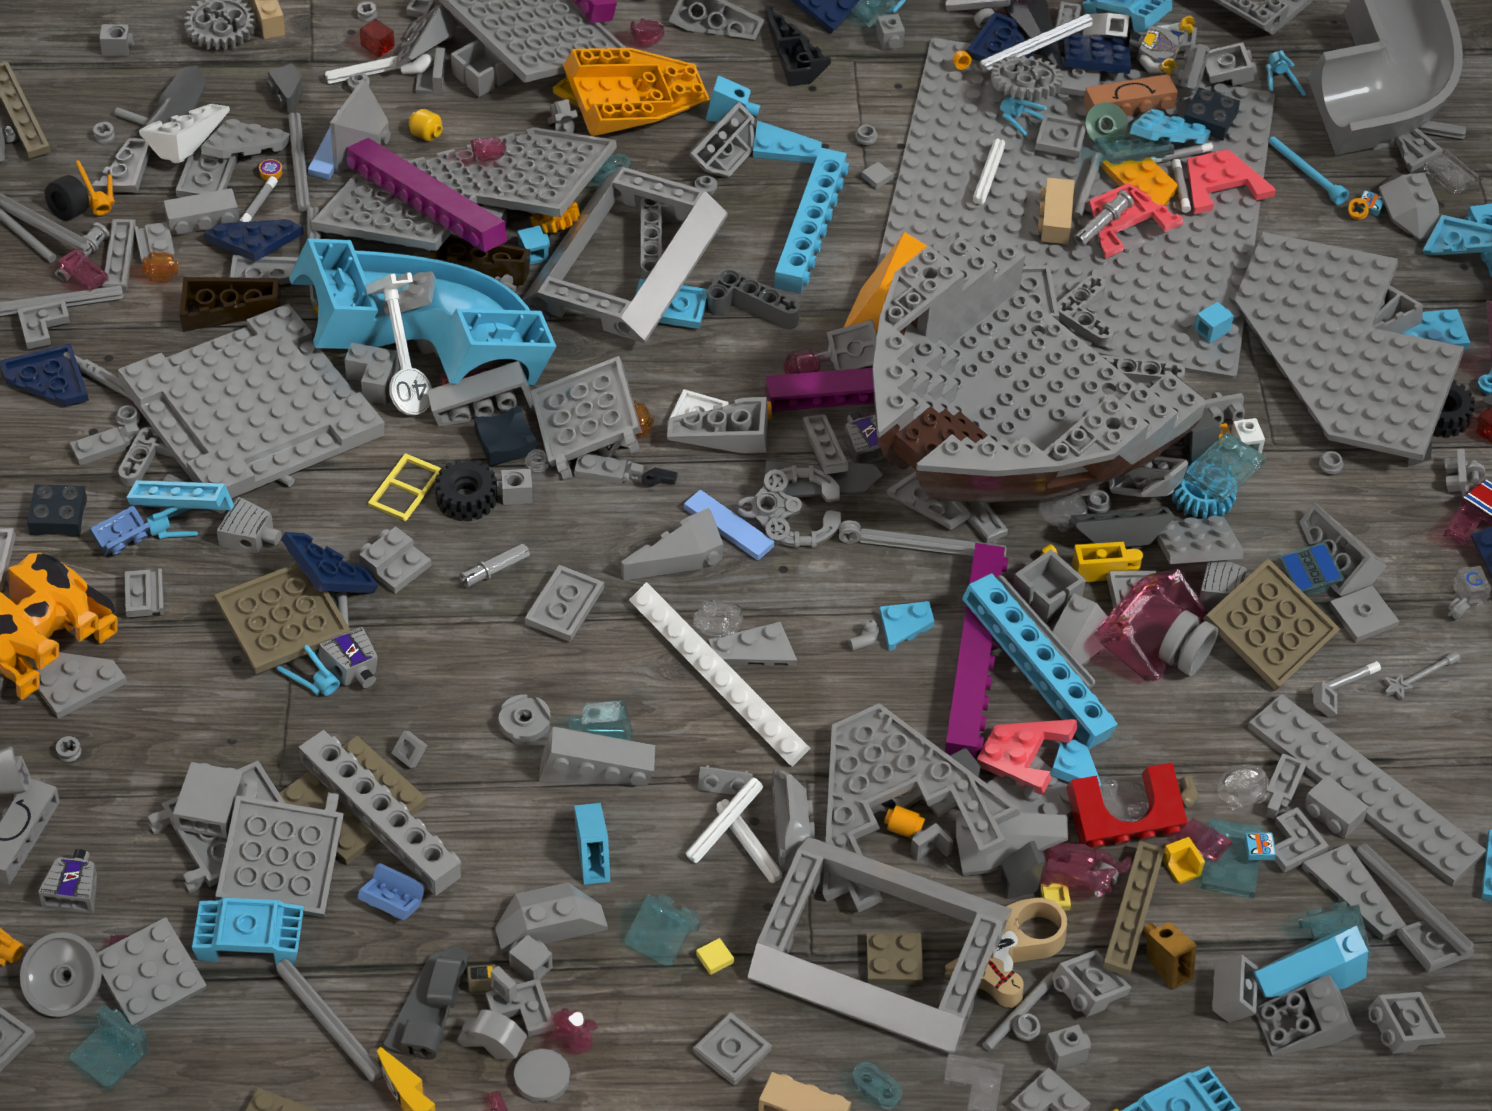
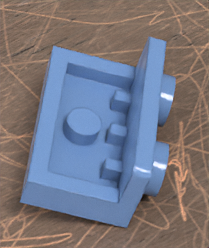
(119, 531)
(392, 892)

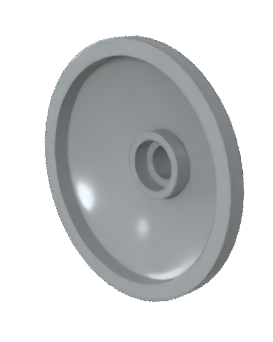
(45, 970)

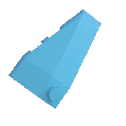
(1336, 954)

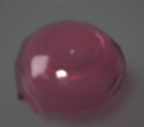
(647, 32)
(488, 149)

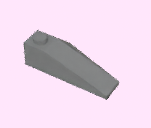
(716, 18)
(426, 33)
(732, 428)
(1078, 627)

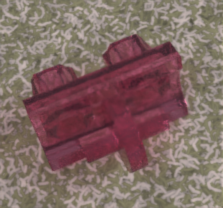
(573, 1029)

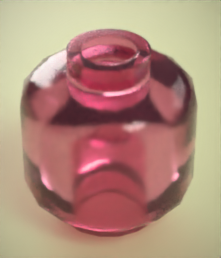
(801, 362)

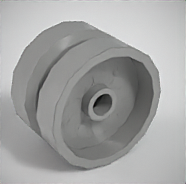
(1188, 643)

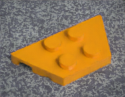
(1145, 176)

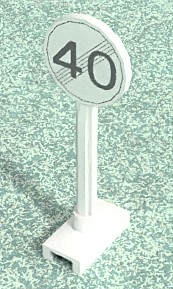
(408, 385)

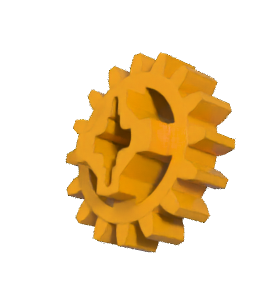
(553, 224)

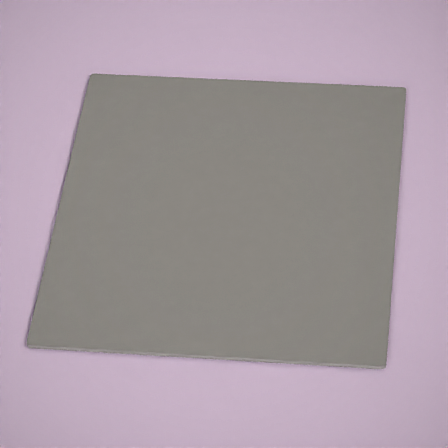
(1158, 277)

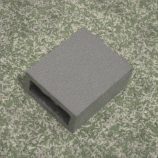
(208, 799)

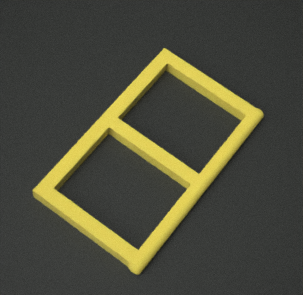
(391, 481)

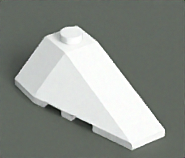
(183, 133)

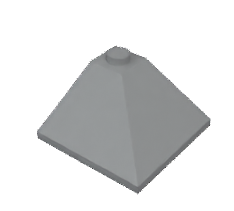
(355, 121)

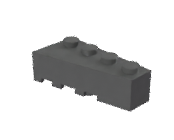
(1200, 437)

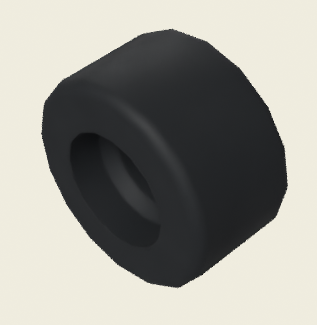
(66, 197)

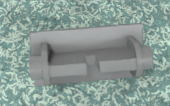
(722, 780)

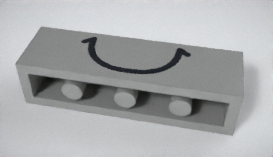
(23, 825)

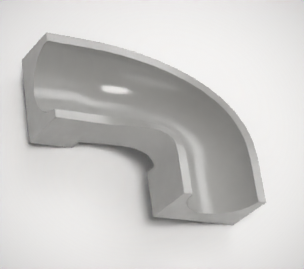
(1393, 77)

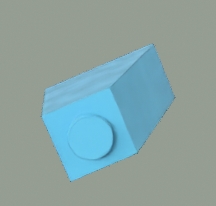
(592, 843)

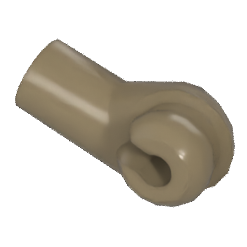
(1189, 794)

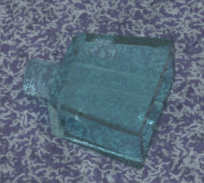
(604, 719)

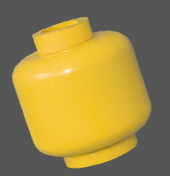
(425, 125)

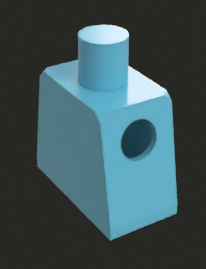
(725, 96)

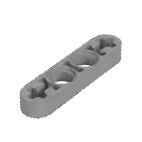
(1139, 365)

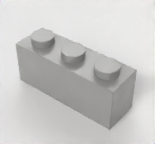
(201, 211)

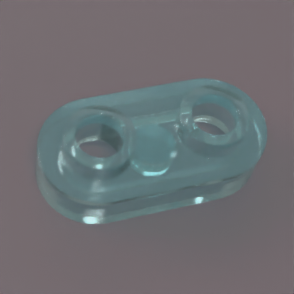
(611, 165)
(879, 1085)

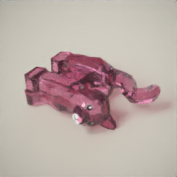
(1078, 868)

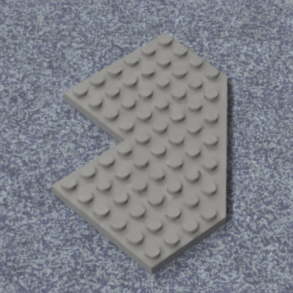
(535, 175)
(1317, 321)

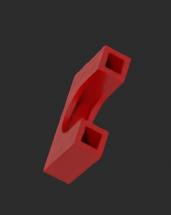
(1097, 826)

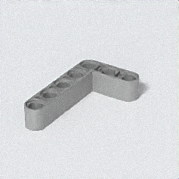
(652, 216)

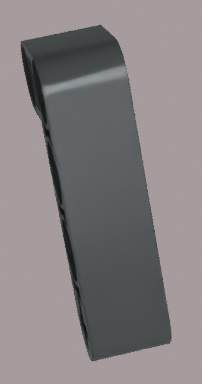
(753, 297)

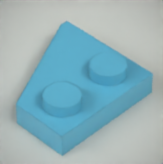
(905, 621)
(1073, 762)

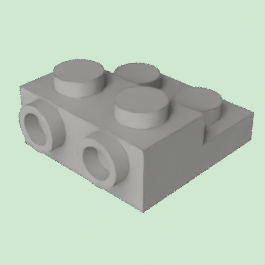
(1196, 59)
(1230, 63)
(393, 559)
(1088, 984)
(1405, 1021)

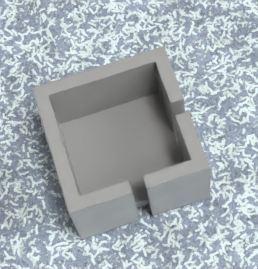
(479, 68)
(1048, 585)

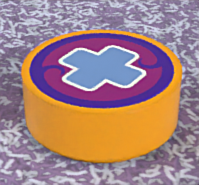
(270, 168)

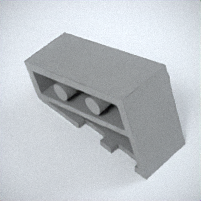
(1398, 312)

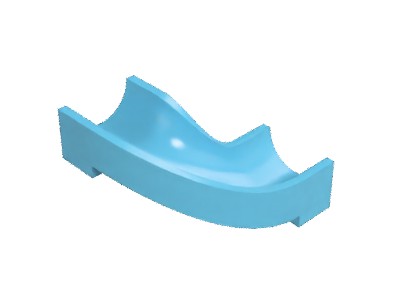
(468, 320)

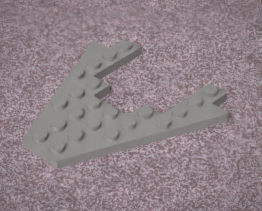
(881, 758)

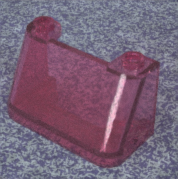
(1143, 619)

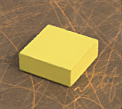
(1058, 894)
(715, 956)

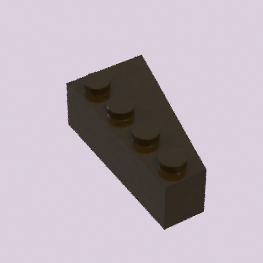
(494, 262)
(225, 300)

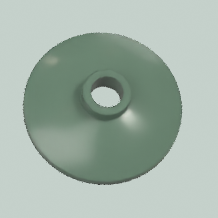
(1109, 114)

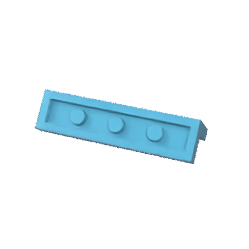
(180, 494)

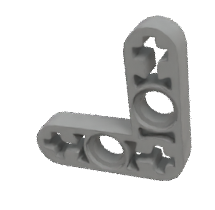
(1098, 330)
(142, 444)

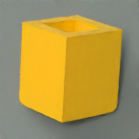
(1183, 860)

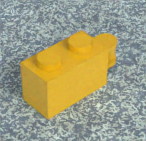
(1097, 559)

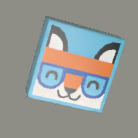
(1374, 202)
(1260, 846)

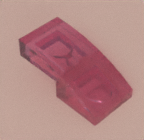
(1207, 840)

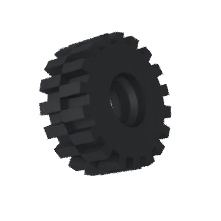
(1460, 412)
(464, 476)

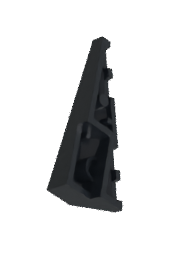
(1032, 20)
(798, 58)

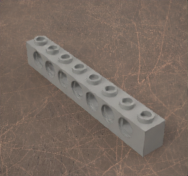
(435, 875)

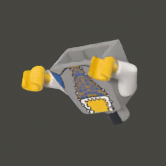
(1161, 45)

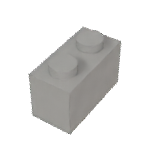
(1335, 807)
(1234, 988)

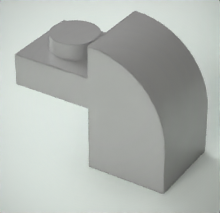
(493, 1032)

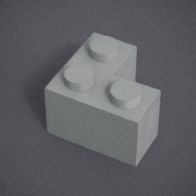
(374, 370)

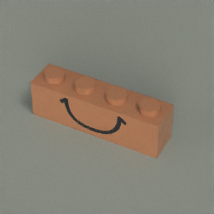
(1134, 95)

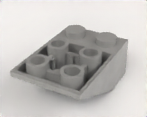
(1306, 1018)

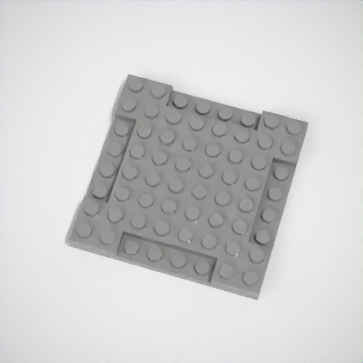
(251, 404)

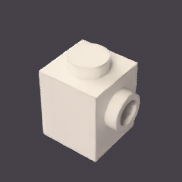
(1249, 432)

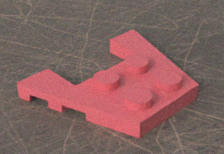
(1220, 172)
(1141, 210)
(1014, 747)

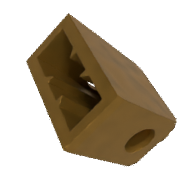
(1170, 953)

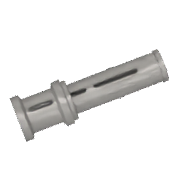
(1110, 212)
(95, 236)

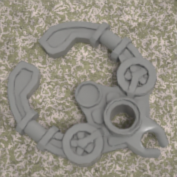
(785, 506)

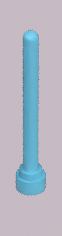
(1337, 193)

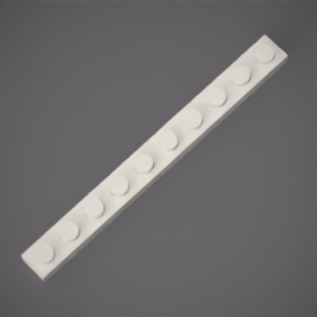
(720, 674)

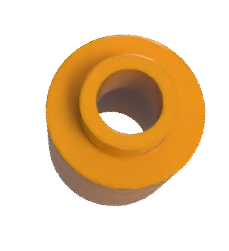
(903, 821)

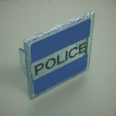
(1312, 568)

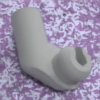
(867, 637)

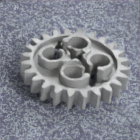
(219, 28)
(1025, 80)

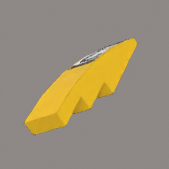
(403, 1084)

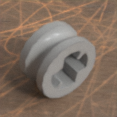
(363, 11)
(104, 132)
(849, 532)
(67, 742)

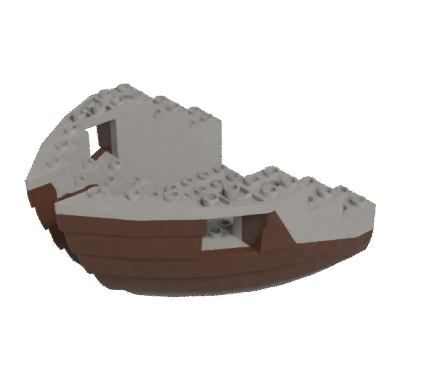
(990, 404)

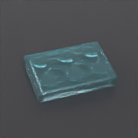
(1132, 147)
(1224, 467)
(1233, 870)

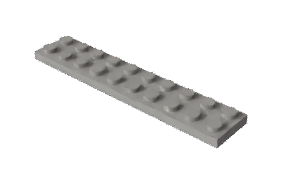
(1391, 806)

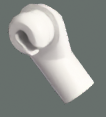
(420, 65)

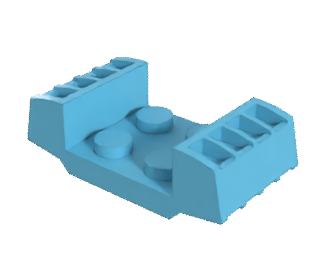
(1142, 12)
(247, 927)
(1188, 1093)

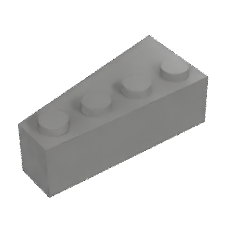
(481, 395)
(595, 759)

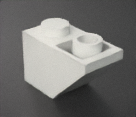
(1108, 25)

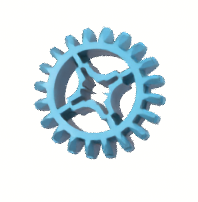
(1199, 503)

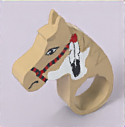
(1016, 946)

